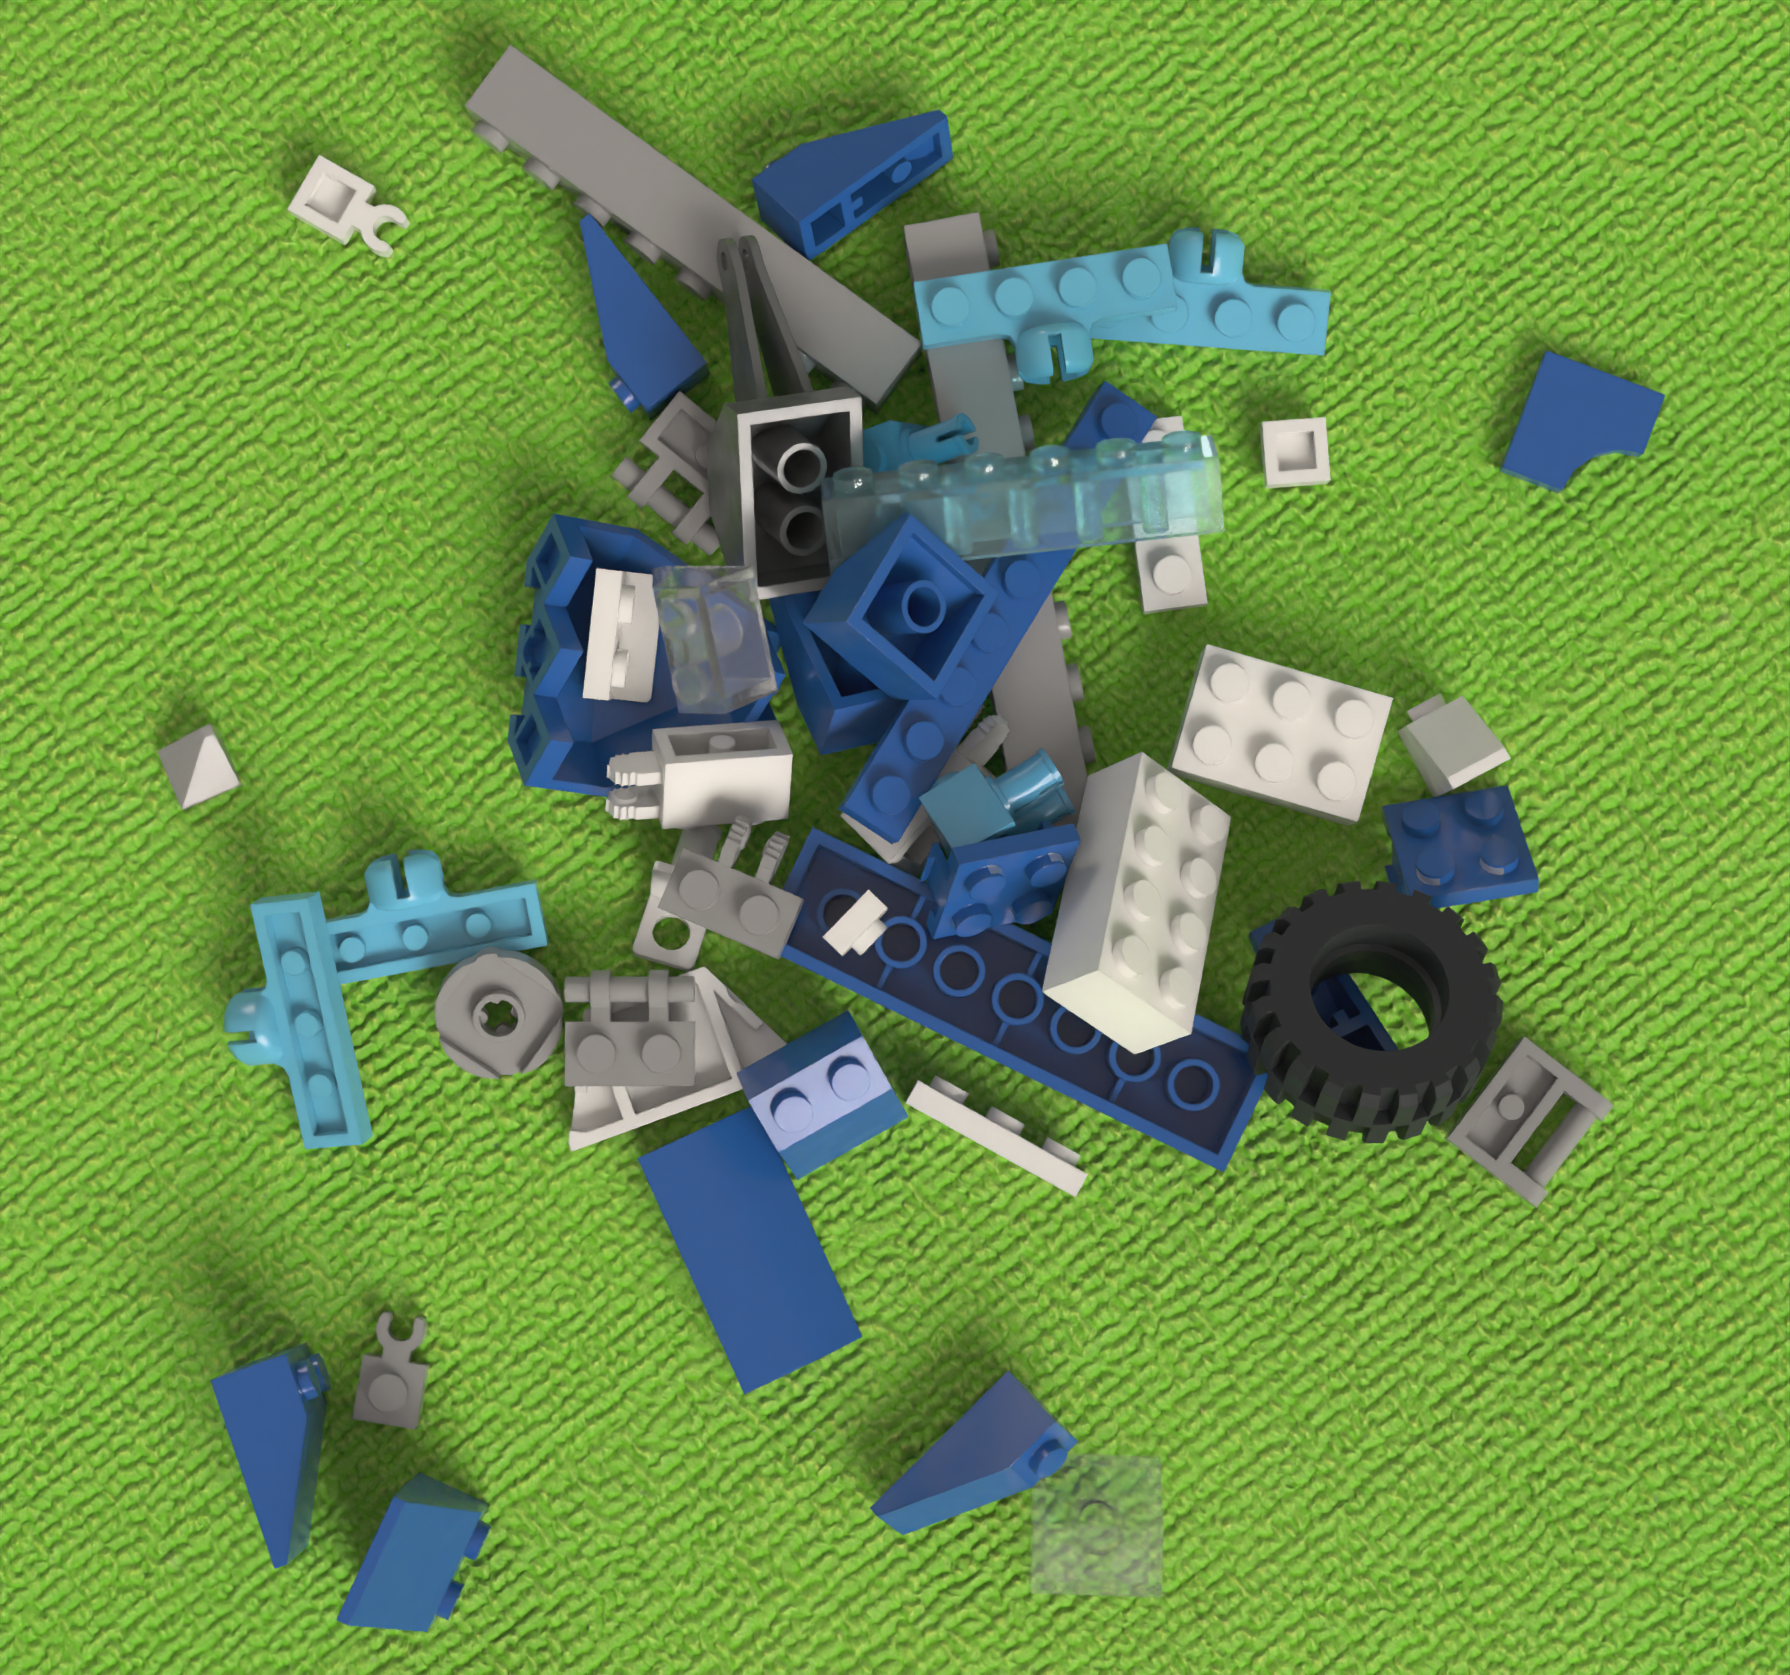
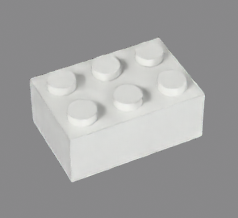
(1279, 735)

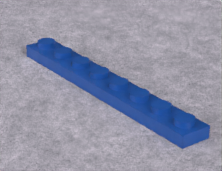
(929, 730)

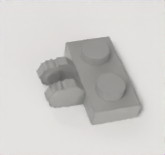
(732, 901)

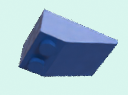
(832, 695)
(277, 1429)
(416, 1558)

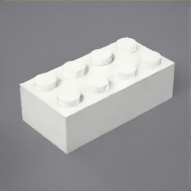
(1138, 904)

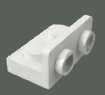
(622, 637)

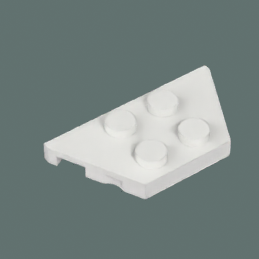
(725, 1042)

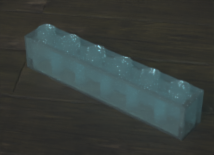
(1035, 500)

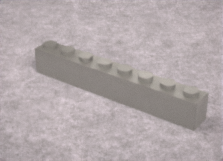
(681, 221)

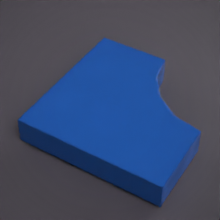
(1577, 417)

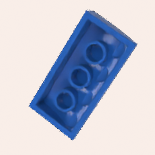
(750, 1249)

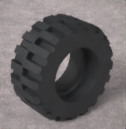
(1387, 938)

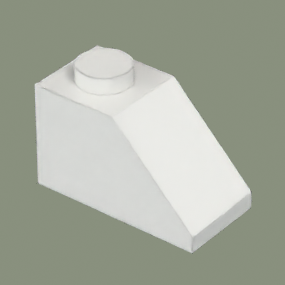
(1450, 743)

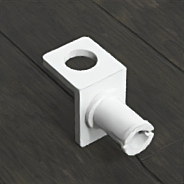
(699, 841)

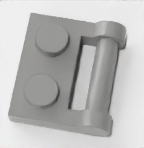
(1513, 1107)

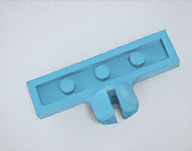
(1046, 306)
(1223, 308)
(428, 922)
(302, 1021)

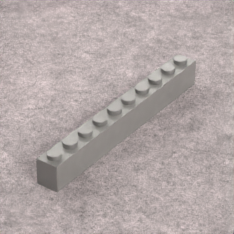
(979, 380)

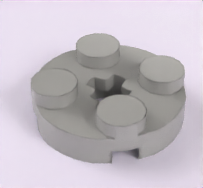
(508, 1048)

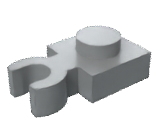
(391, 1383)

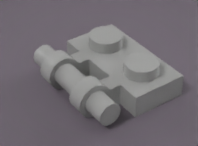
(680, 443)
(630, 1052)

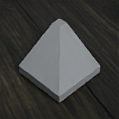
(199, 766)

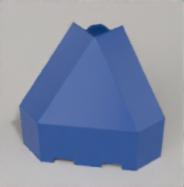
(568, 738)

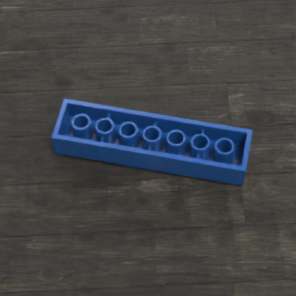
(991, 1000)

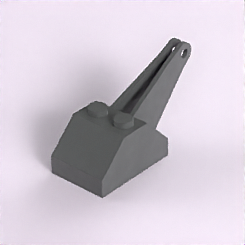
(774, 449)

